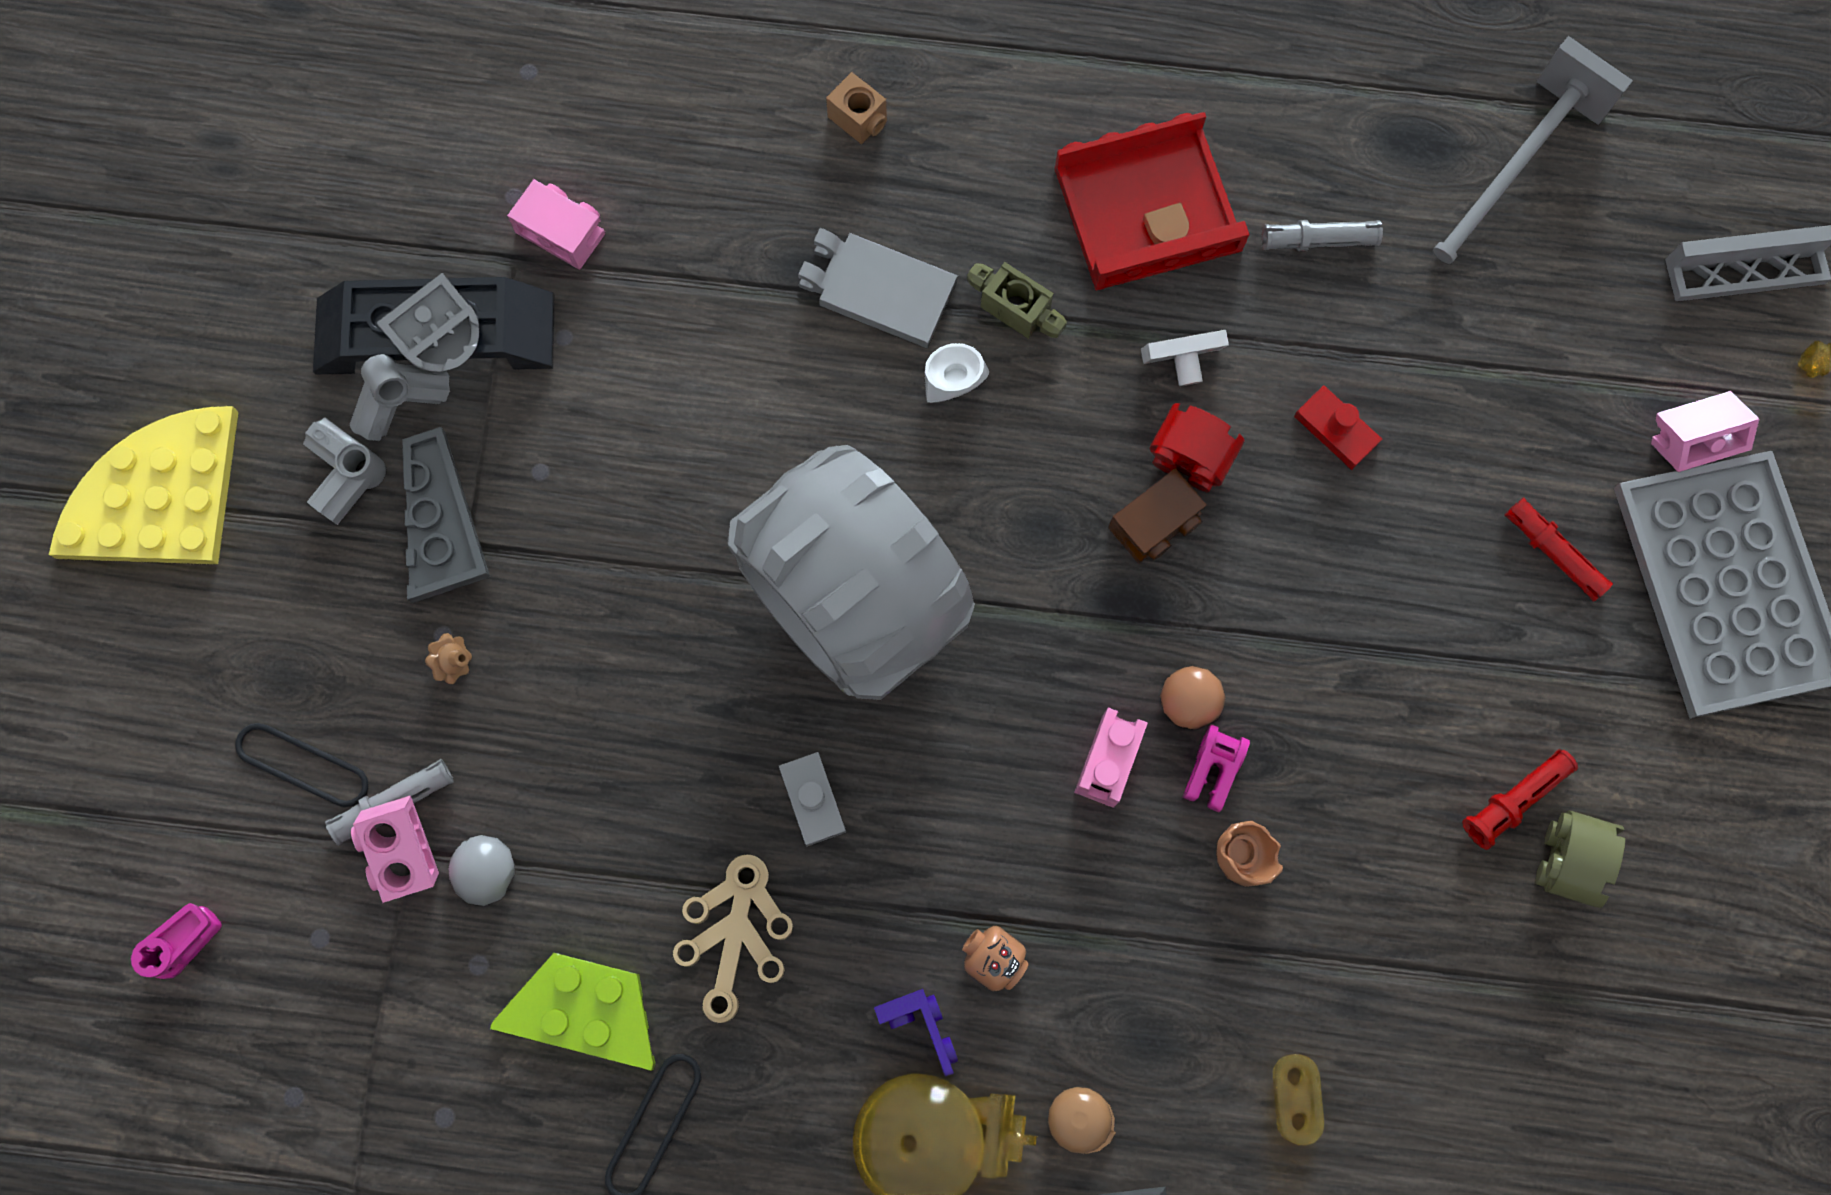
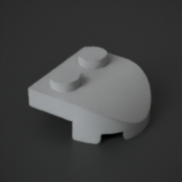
(433, 327)

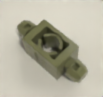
(1011, 283)

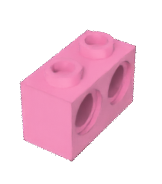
(407, 847)

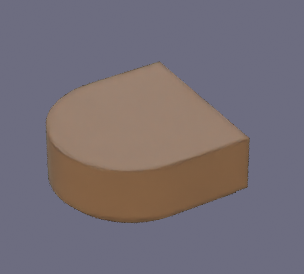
(1166, 223)

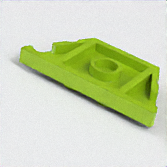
(582, 1010)

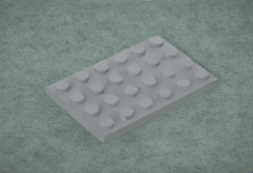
(1730, 583)

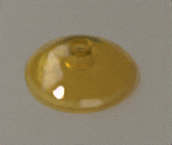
(945, 1133)

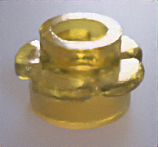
(1816, 359)

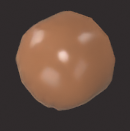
(1192, 697)
(1248, 854)

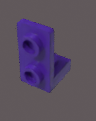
(901, 1012)

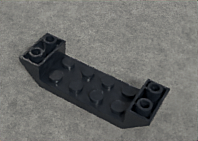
(511, 316)

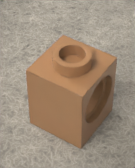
(855, 94)

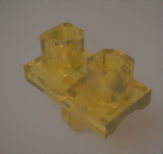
(998, 1116)

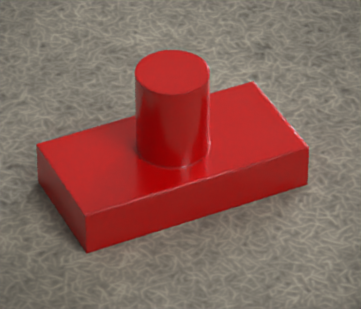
(1338, 427)

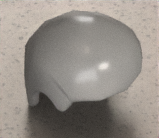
(481, 870)

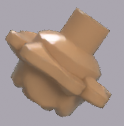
(448, 658)

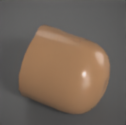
(1081, 1120)

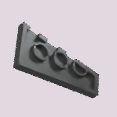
(439, 525)

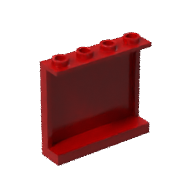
(1137, 172)

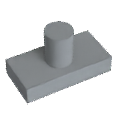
(812, 799)

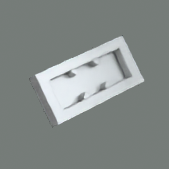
(1185, 353)

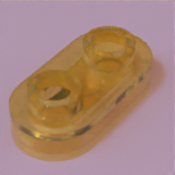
(1298, 1098)

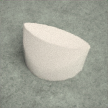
(953, 372)

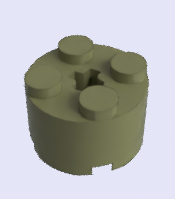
(1581, 858)

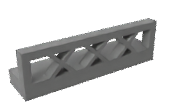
(1750, 249)

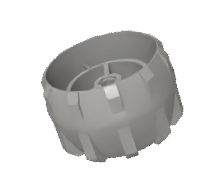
(852, 571)

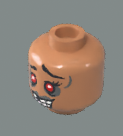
(995, 958)

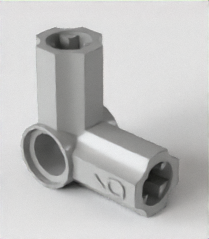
(387, 387)
(343, 484)

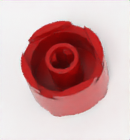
(1195, 446)

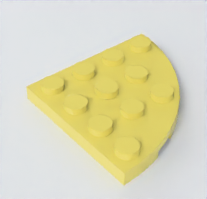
(154, 494)

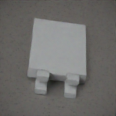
(879, 286)

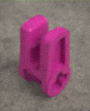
(1227, 762)
(179, 940)

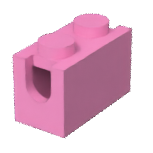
(557, 223)
(1705, 431)
(1110, 758)

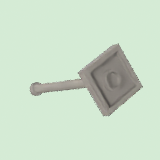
(1581, 83)

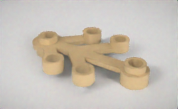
(735, 930)

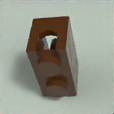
(1157, 517)

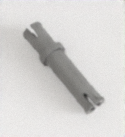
(1312, 235)
(417, 786)

